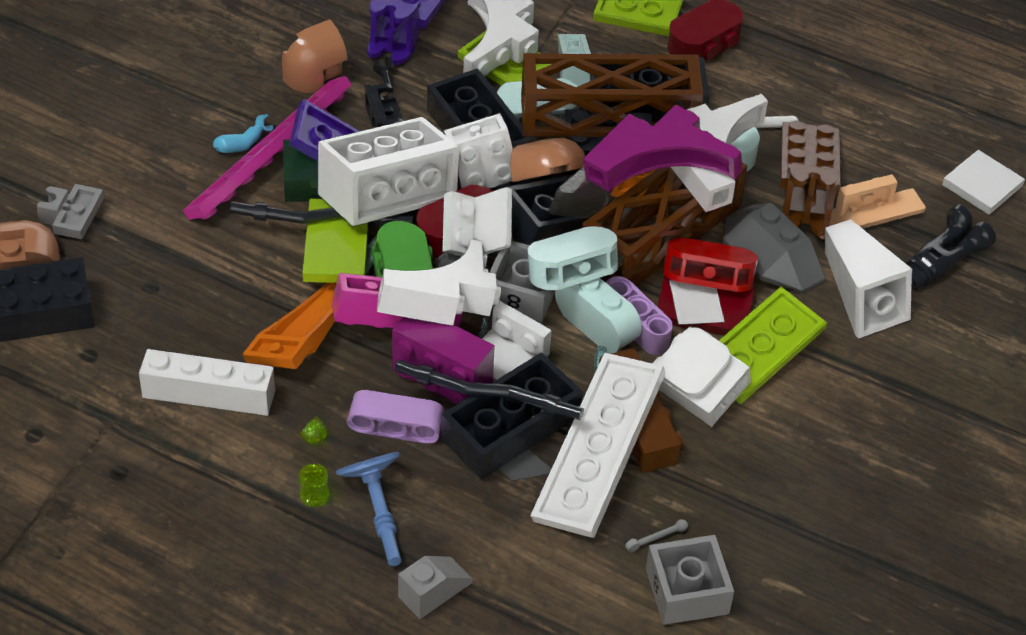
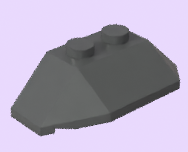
(781, 247)

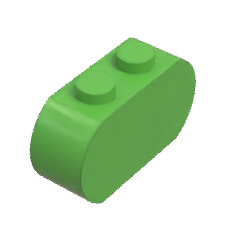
(401, 248)

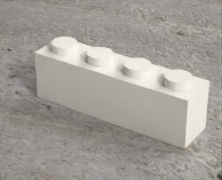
(207, 382)

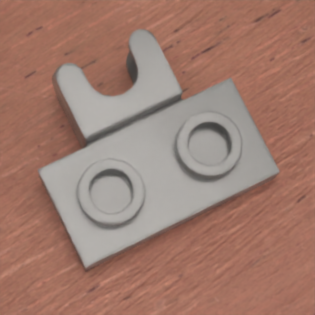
(70, 212)

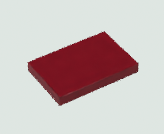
(734, 307)

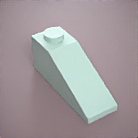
(573, 45)

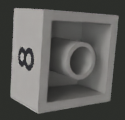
(516, 289)
(689, 579)

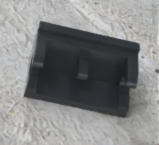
(381, 109)

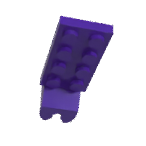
(397, 26)

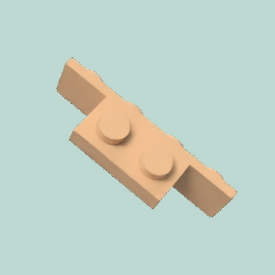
(875, 203)

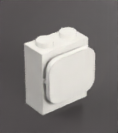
(702, 374)

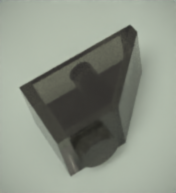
(579, 197)

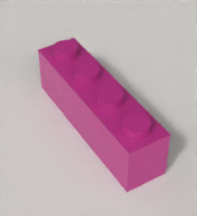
(357, 301)

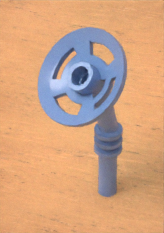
(384, 521)

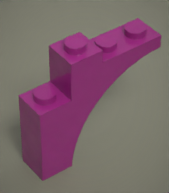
(671, 142)

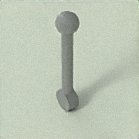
(634, 544)

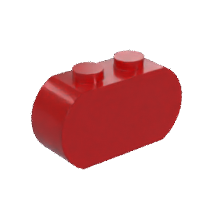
(710, 264)

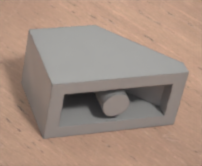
(431, 583)

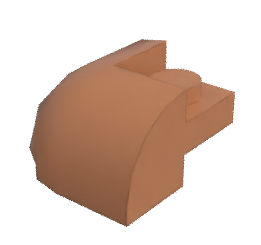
(314, 58)
(545, 158)
(26, 244)

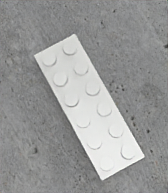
(598, 445)

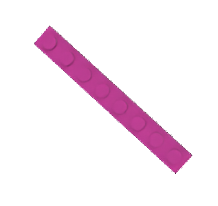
(260, 155)

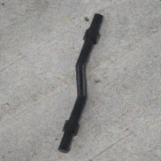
(262, 212)
(550, 403)

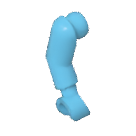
(242, 142)

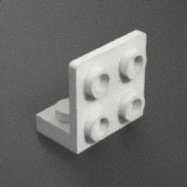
(483, 152)
(477, 218)
(515, 339)

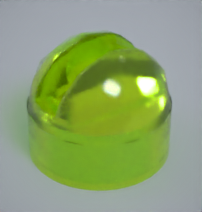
(314, 431)

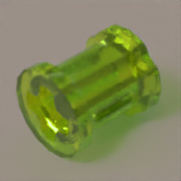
(313, 482)

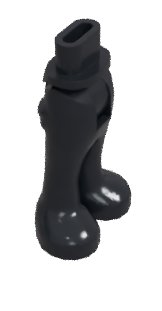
(934, 260)

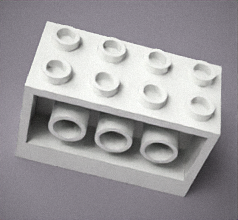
(386, 170)

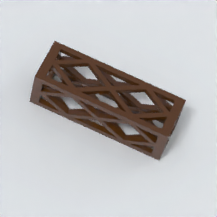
(589, 97)
(665, 225)

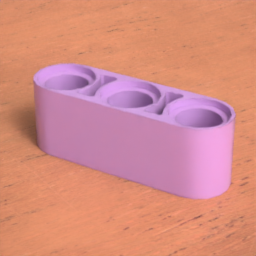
(655, 324)
(395, 416)

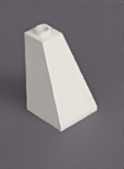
(869, 279)

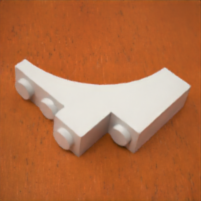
(507, 34)
(726, 124)
(443, 291)

